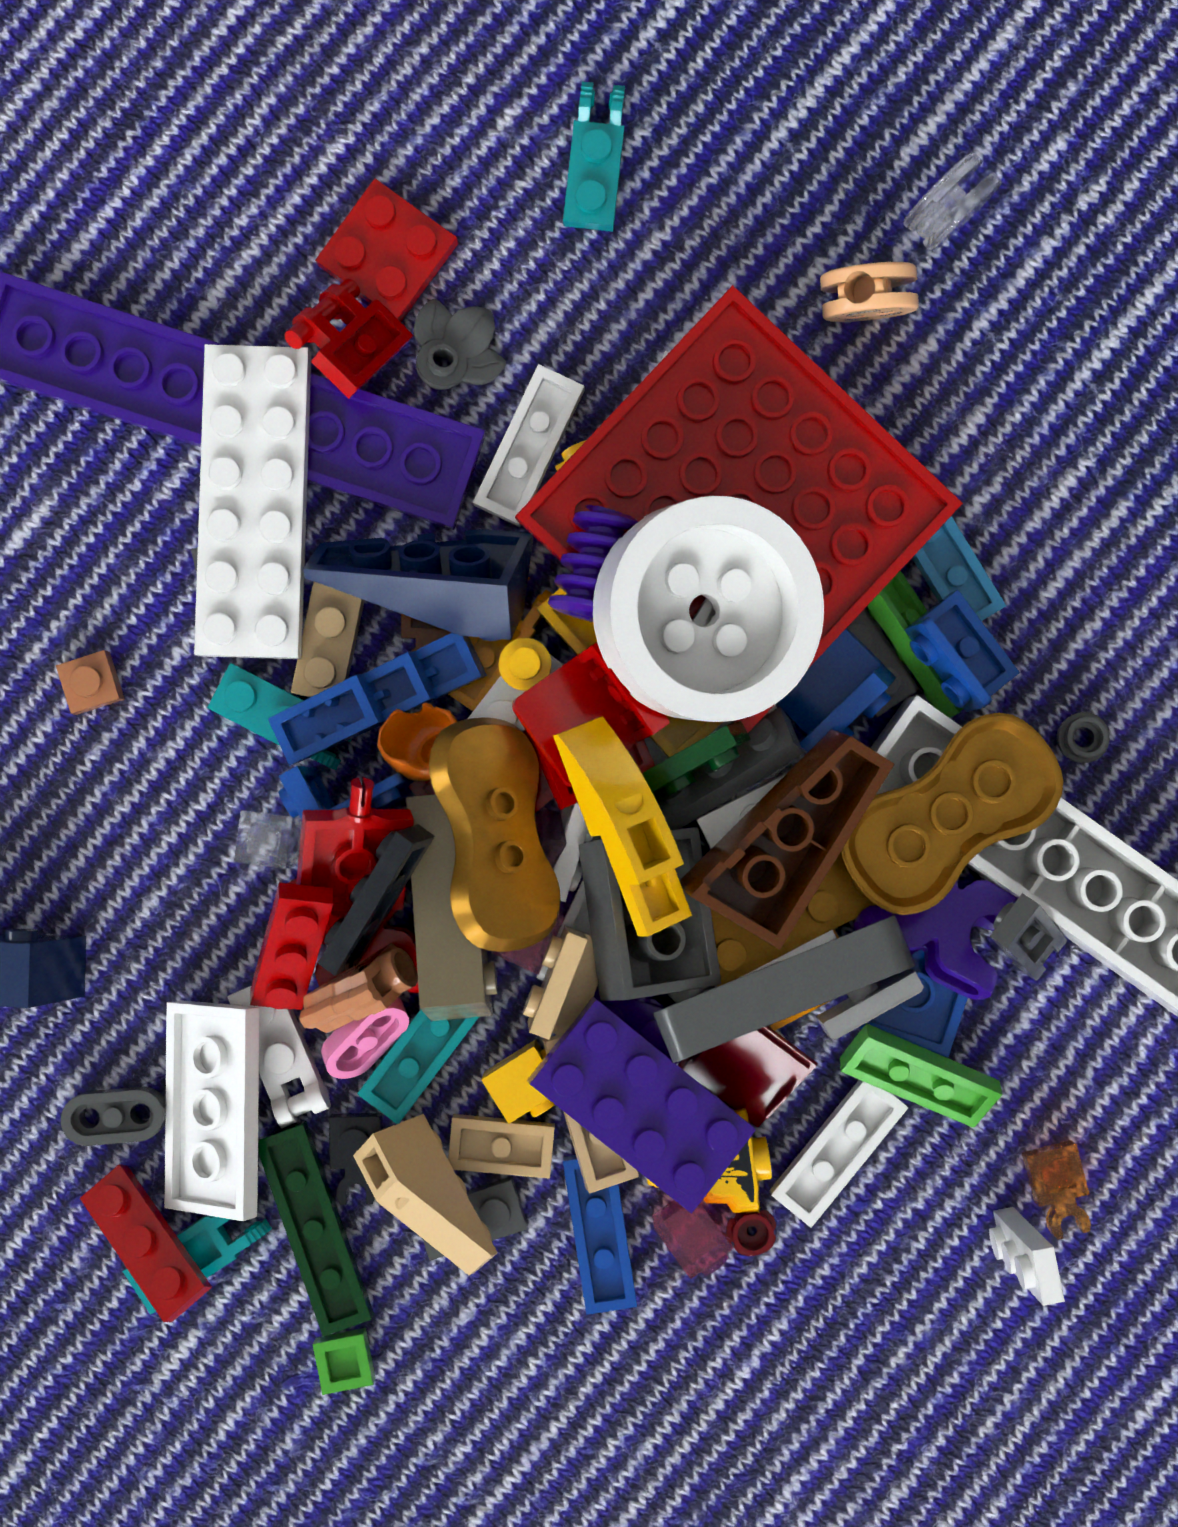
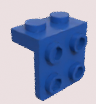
(838, 689)
(307, 791)

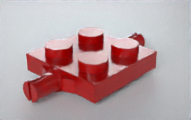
(342, 844)

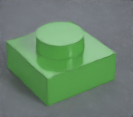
(344, 1361)

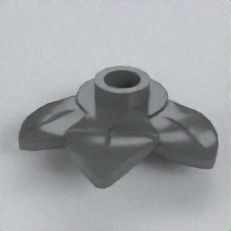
(459, 339)

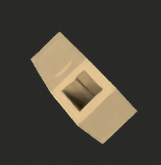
(421, 1189)

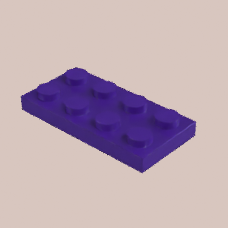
(641, 1105)

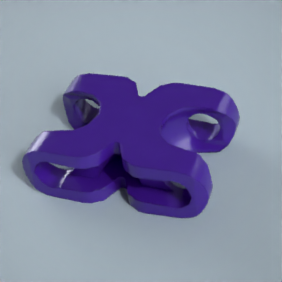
(945, 936)

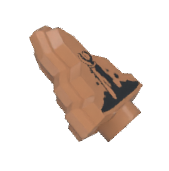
(360, 990)

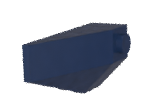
(456, 585)

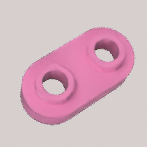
(362, 1042)

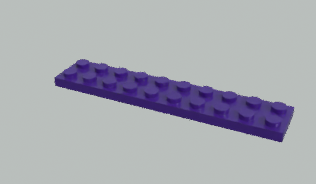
(155, 382)

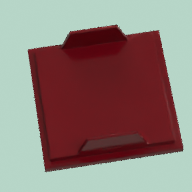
(751, 1072)

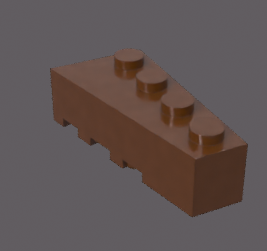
(790, 839)

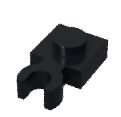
(346, 1136)

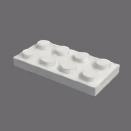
(212, 1109)

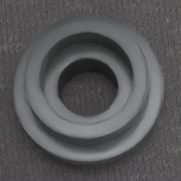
(1097, 732)

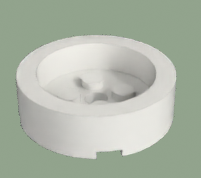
(757, 584)

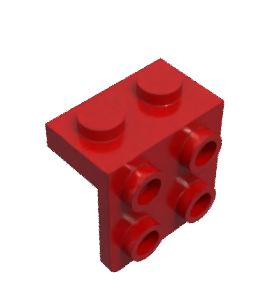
(576, 695)

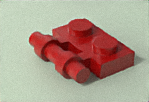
(360, 348)

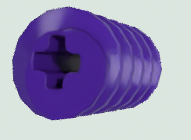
(601, 532)

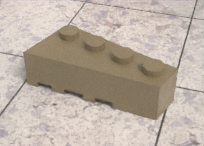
(450, 969)

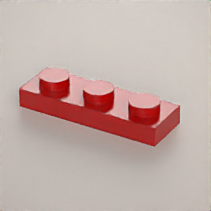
(291, 946)
(145, 1243)

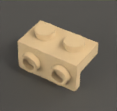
(566, 985)

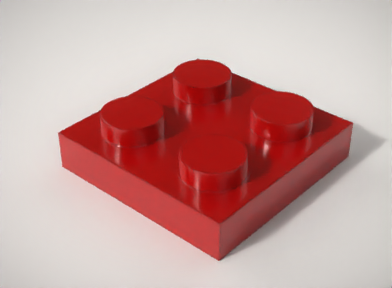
(387, 249)

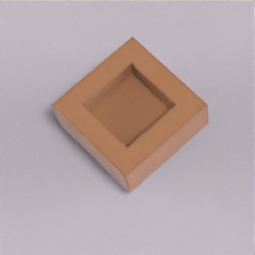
(90, 682)

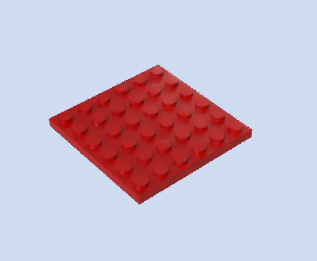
(764, 424)

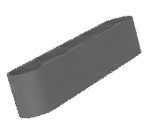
(784, 989)

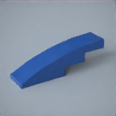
(371, 697)

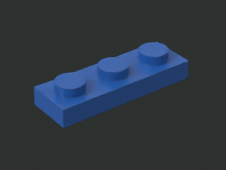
(600, 1243)

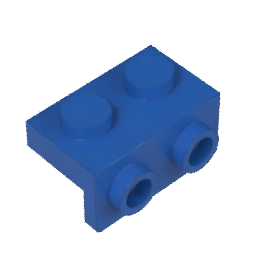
(961, 652)

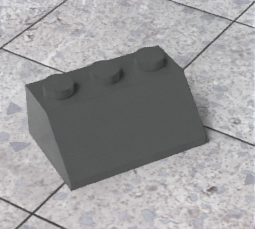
(662, 963)

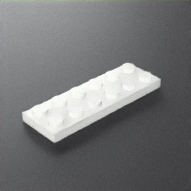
(252, 502)

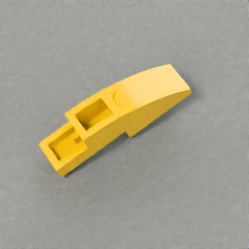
(630, 823)

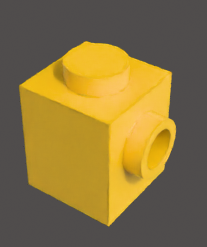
(509, 1083)

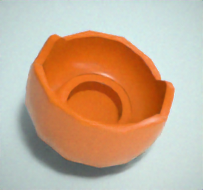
(409, 737)

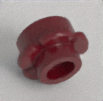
(752, 1244)

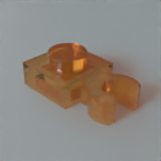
(1056, 1181)

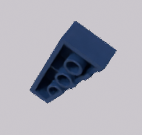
(40, 968)

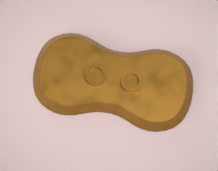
(984, 788)
(501, 878)

